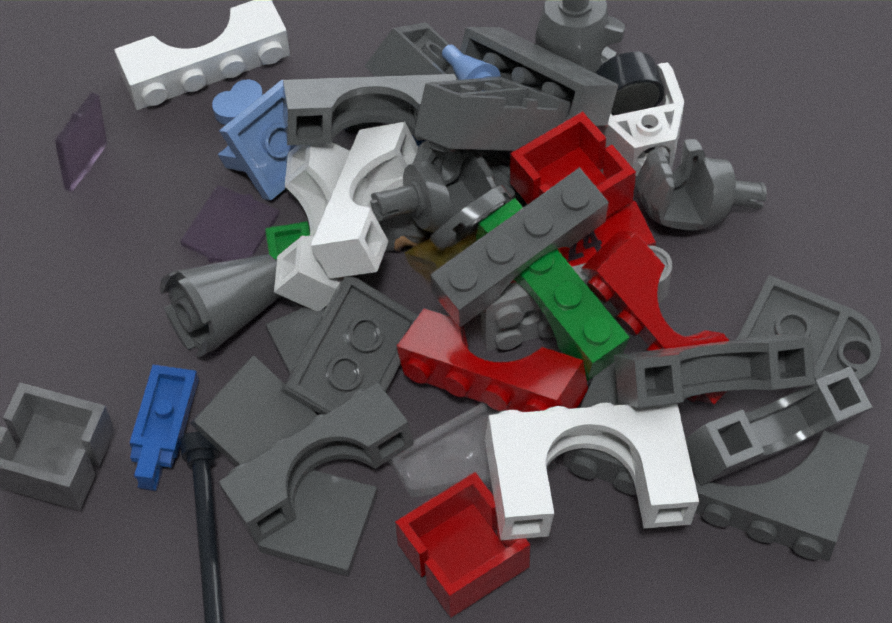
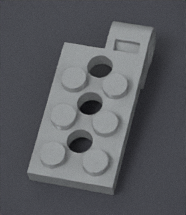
(519, 318)

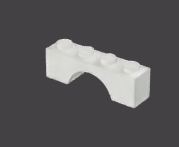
(161, 72)
(311, 178)
(349, 235)

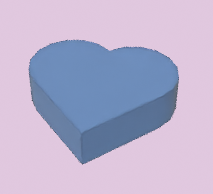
(231, 103)

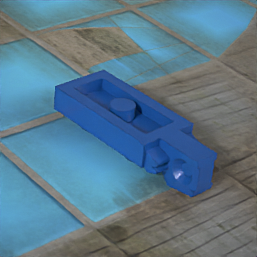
(161, 422)

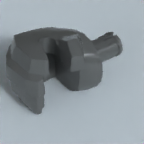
(579, 31)
(695, 193)

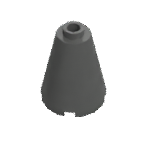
(218, 299)

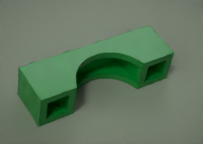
(574, 312)

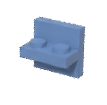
(259, 143)

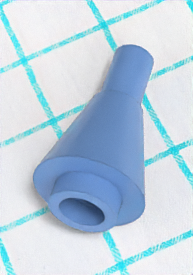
(466, 66)

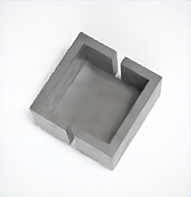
(57, 445)

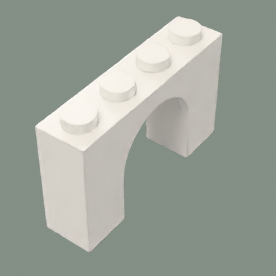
(642, 439)

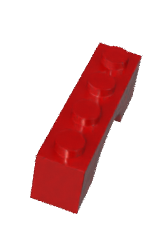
(629, 277)
(439, 355)

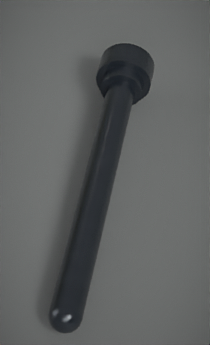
(200, 458)

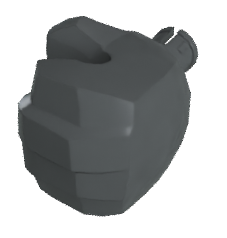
(435, 190)

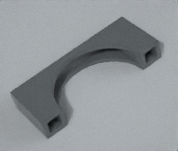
(793, 510)

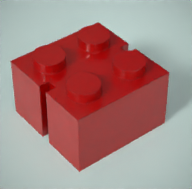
(565, 149)
(457, 546)

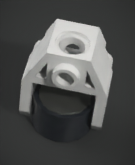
(635, 106)

